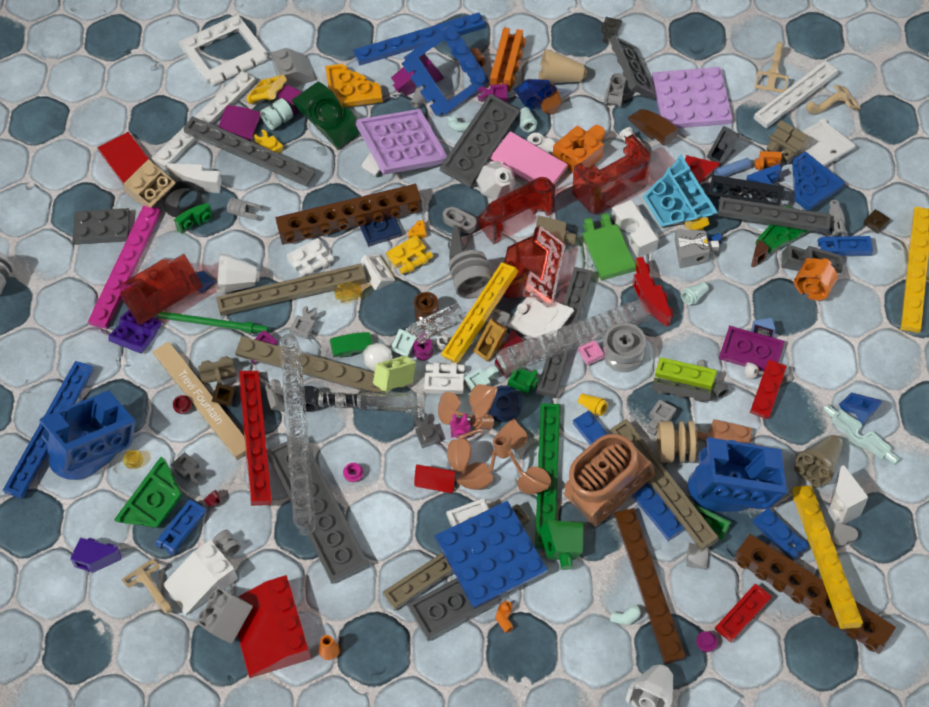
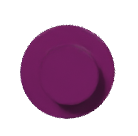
(706, 641)

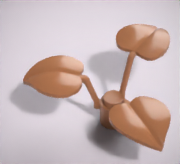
(481, 400)
(509, 437)

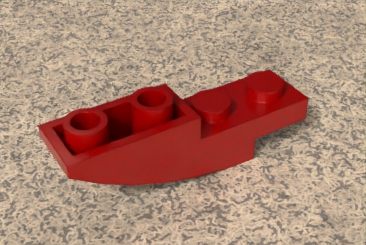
(652, 295)

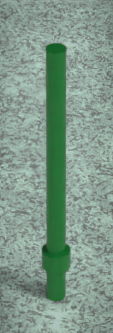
(247, 327)

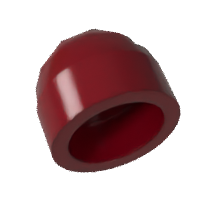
(213, 498)

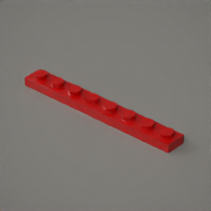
(254, 438)

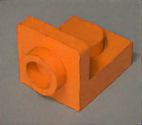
(767, 159)

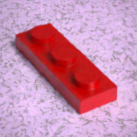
(768, 389)
(743, 613)

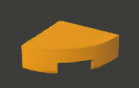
(418, 229)

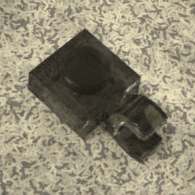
(610, 27)

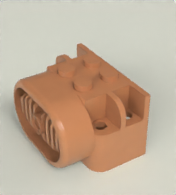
(606, 477)

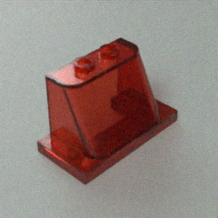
(538, 266)
(159, 287)

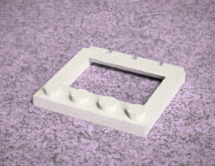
(231, 67)

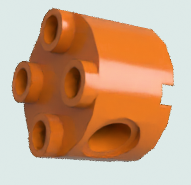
(816, 278)

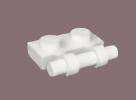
(308, 254)
(444, 382)

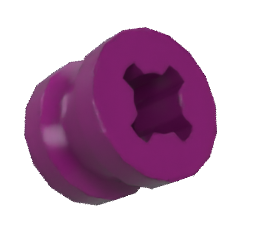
(423, 353)

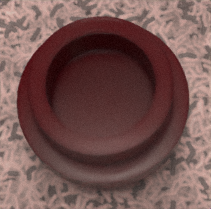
(182, 404)

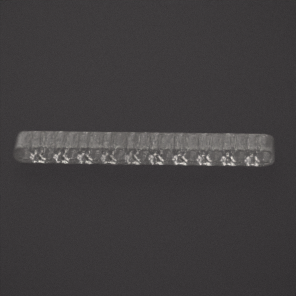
(299, 440)

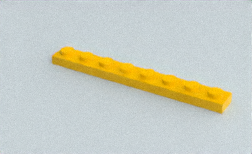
(916, 271)
(826, 557)

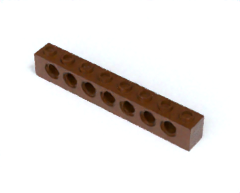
(348, 214)
(808, 582)

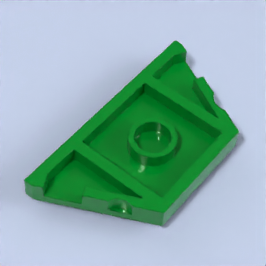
(152, 498)

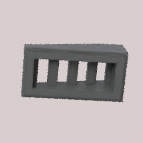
(456, 243)

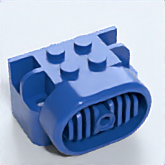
(87, 435)
(737, 476)

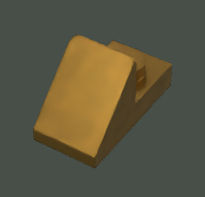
(491, 340)

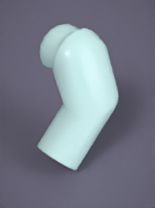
(456, 125)
(627, 617)

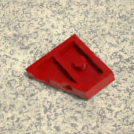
(700, 167)

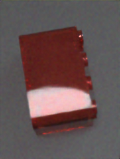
(612, 184)

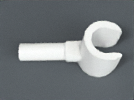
(441, 339)

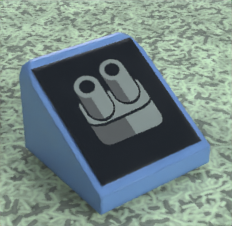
(764, 327)

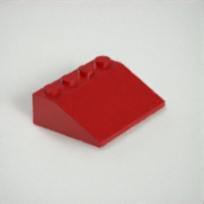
(272, 631)

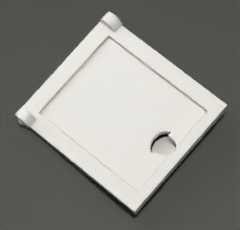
(824, 140)
(539, 318)

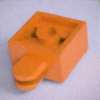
(586, 145)

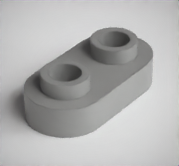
(460, 219)

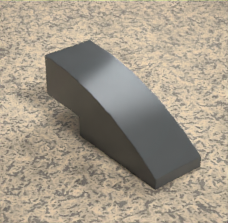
(794, 257)

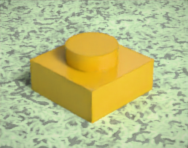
(697, 224)

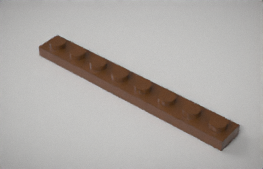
(649, 586)

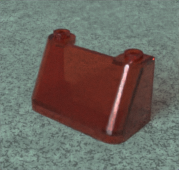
(535, 195)

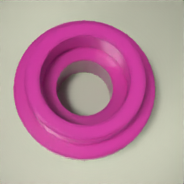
(353, 467)

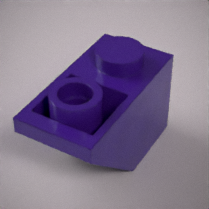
(94, 556)

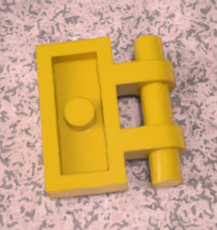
(405, 252)

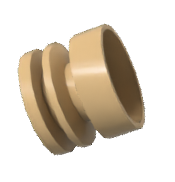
(676, 441)

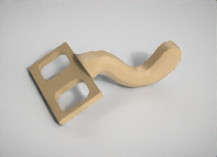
(773, 72)
(844, 95)
(145, 578)

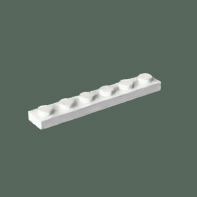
(795, 94)

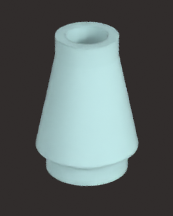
(527, 120)
(693, 293)

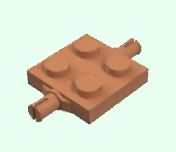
(727, 431)

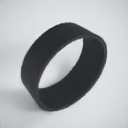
(175, 212)

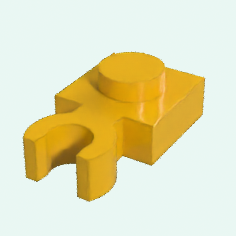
(270, 143)

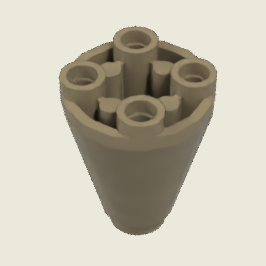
(819, 460)

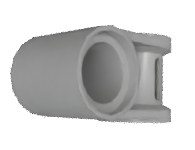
(615, 90)

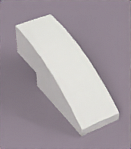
(204, 180)

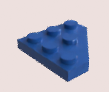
(813, 181)

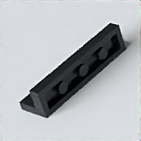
(746, 187)

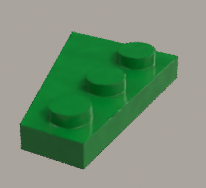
(779, 236)

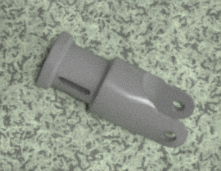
(837, 219)

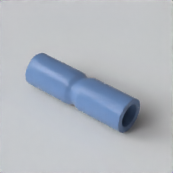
(733, 168)

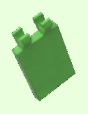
(607, 249)

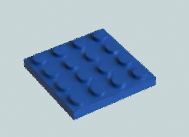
(490, 554)

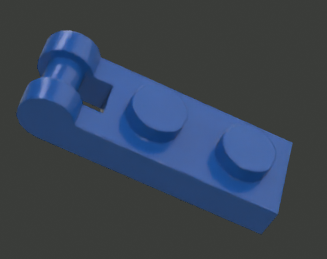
(847, 245)
(181, 527)
(780, 534)

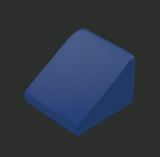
(206, 280)

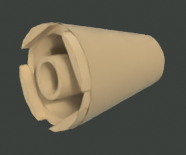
(560, 68)

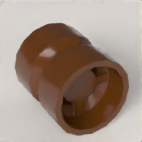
(425, 305)

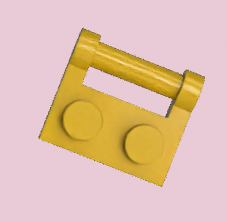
(266, 89)

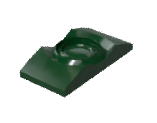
(327, 114)

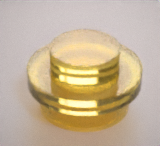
(133, 459)

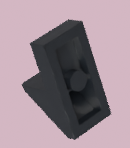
(723, 146)

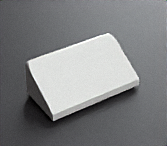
(376, 271)

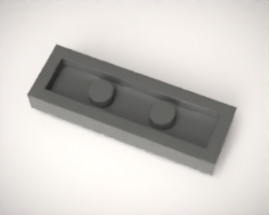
(681, 390)

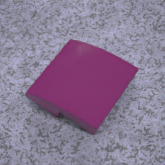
(239, 121)

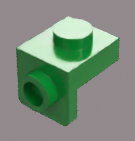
(523, 380)

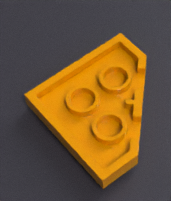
(352, 87)

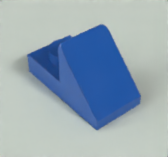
(768, 175)
(861, 405)

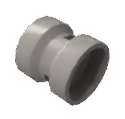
(225, 542)

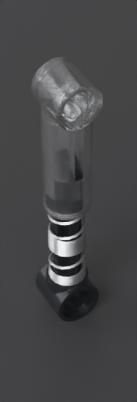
(411, 402)

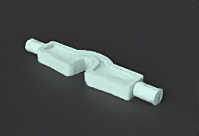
(869, 440)

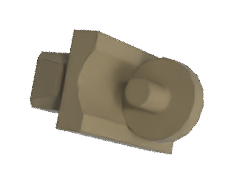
(217, 370)

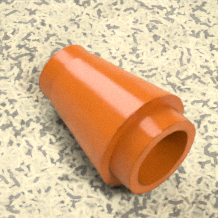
(328, 648)

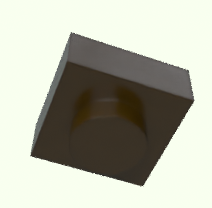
(876, 221)

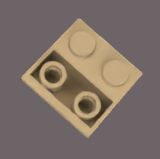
(148, 184)

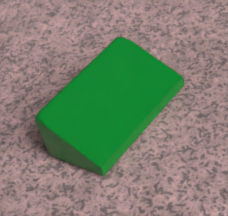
(717, 523)

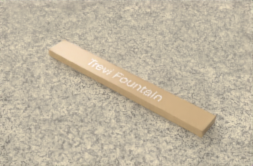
(201, 399)

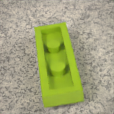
(685, 373)

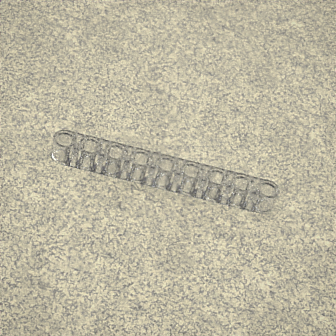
(570, 336)

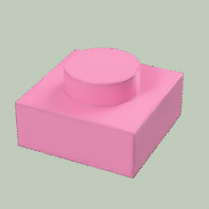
(591, 352)

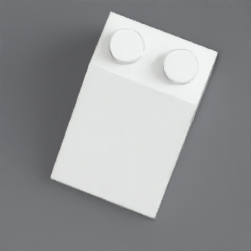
(199, 576)

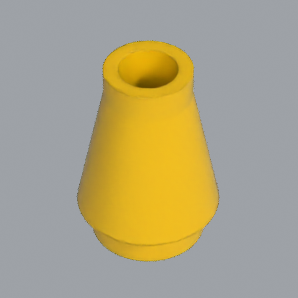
(594, 404)

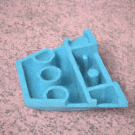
(678, 196)

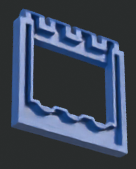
(422, 77)

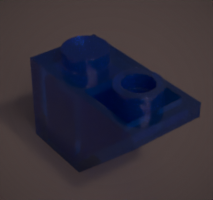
(534, 91)

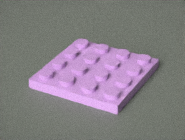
(692, 97)
(401, 141)

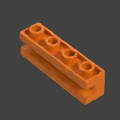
(507, 58)

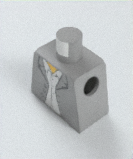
(693, 247)

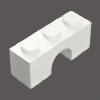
(629, 217)

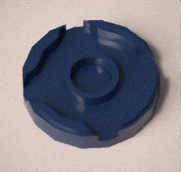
(506, 404)

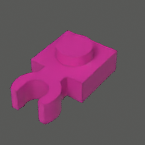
(459, 425)

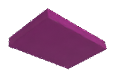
(747, 346)

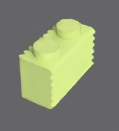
(394, 373)

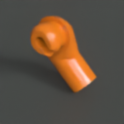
(502, 616)

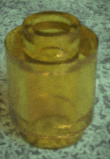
(348, 291)

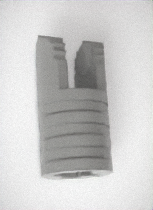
(241, 208)

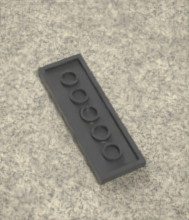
(479, 140)

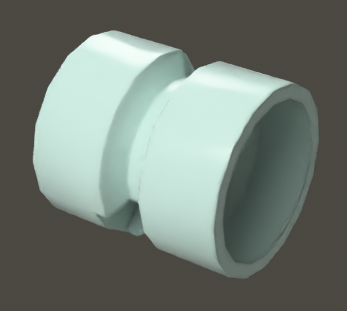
(276, 114)

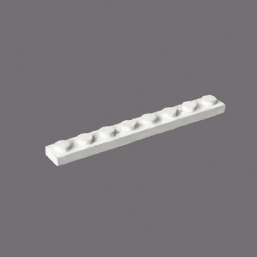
(209, 114)

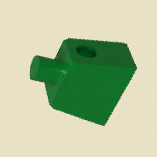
(562, 541)

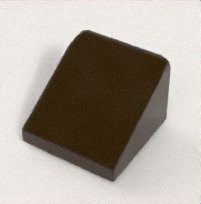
(223, 394)

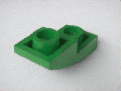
(198, 215)
(350, 343)

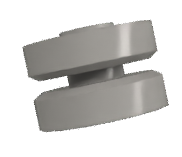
(624, 347)

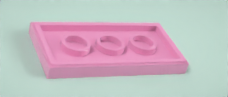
(528, 160)

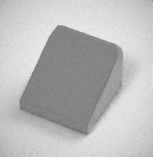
(696, 558)

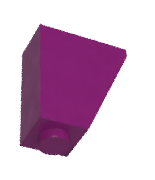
(404, 83)

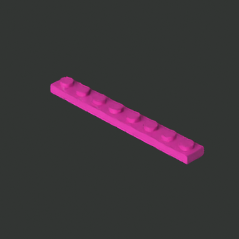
(124, 266)

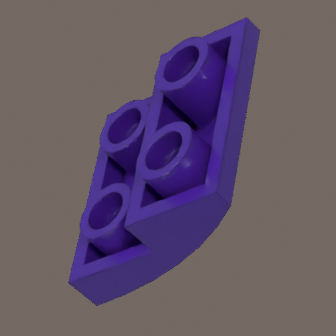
(134, 336)

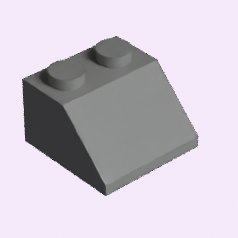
(293, 66)

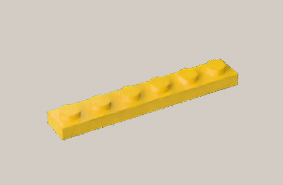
(479, 313)

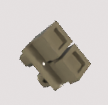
(788, 140)

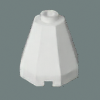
(495, 180)
(235, 274)
(652, 688)

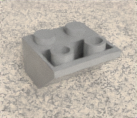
(224, 614)

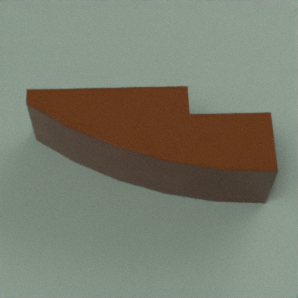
(654, 126)

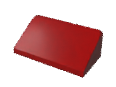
(434, 478)

